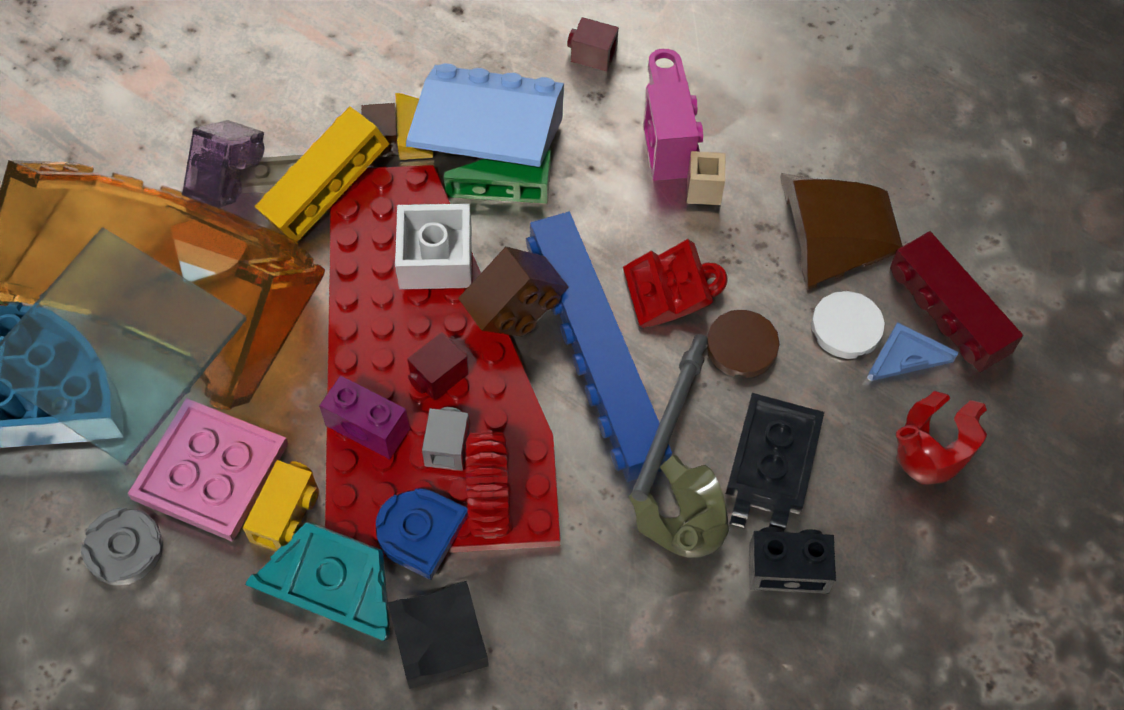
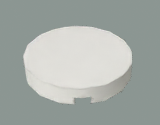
(847, 324)

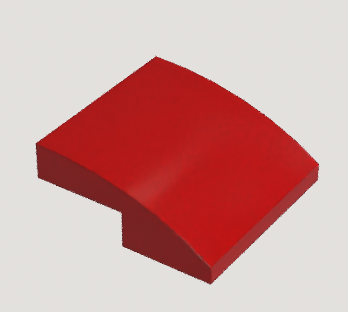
(667, 284)

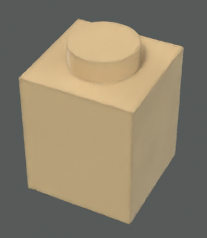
(706, 178)

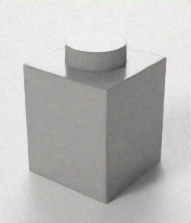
(446, 438)

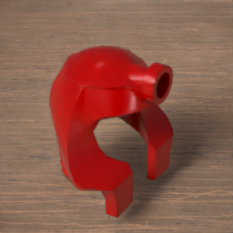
(925, 457)

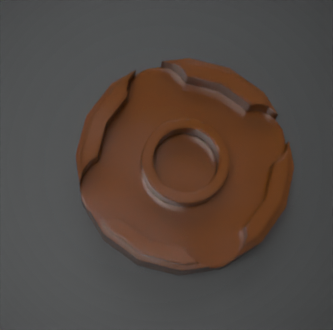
(742, 343)

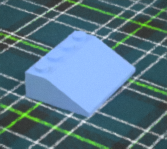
(487, 114)

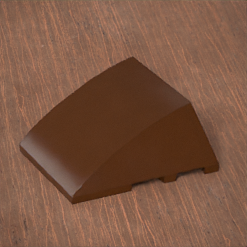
(839, 225)

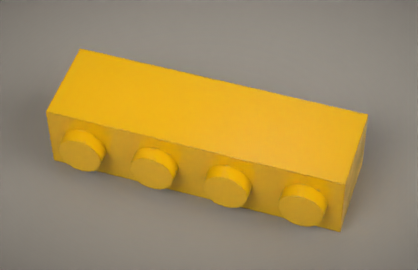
(322, 174)

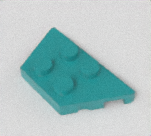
(330, 578)

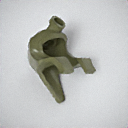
(702, 516)

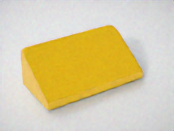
(405, 112)

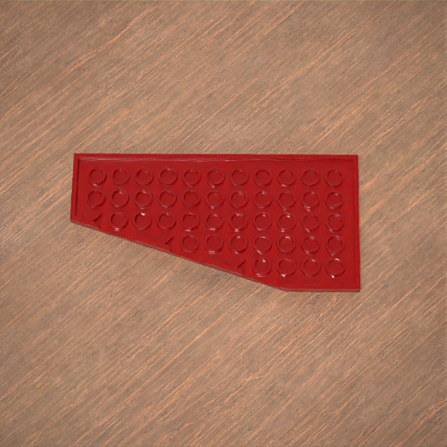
(369, 343)

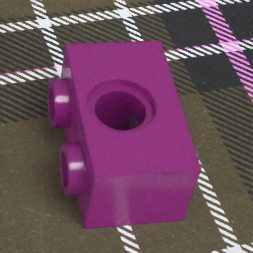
(365, 417)

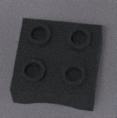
(438, 635)

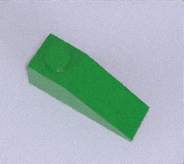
(500, 181)

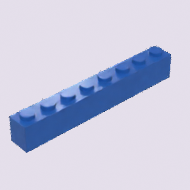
(598, 346)

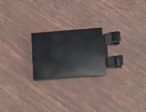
(773, 459)

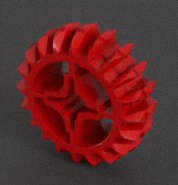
(487, 484)

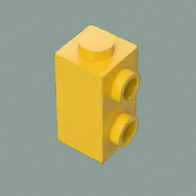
(281, 505)

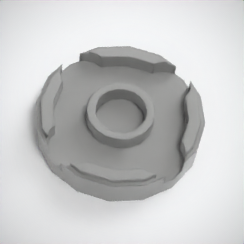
(122, 546)

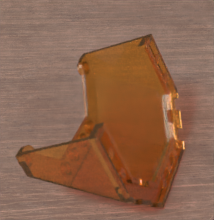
(59, 206)

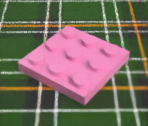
(208, 469)

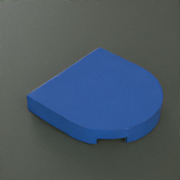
(419, 529)

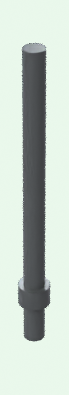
(690, 366)

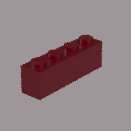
(955, 301)

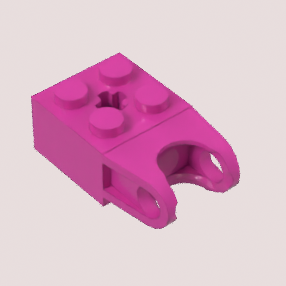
(670, 118)

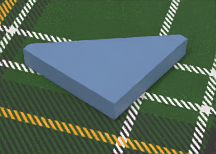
(909, 352)

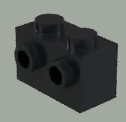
(792, 561)

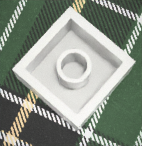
(433, 246)

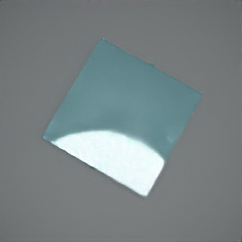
(115, 345)

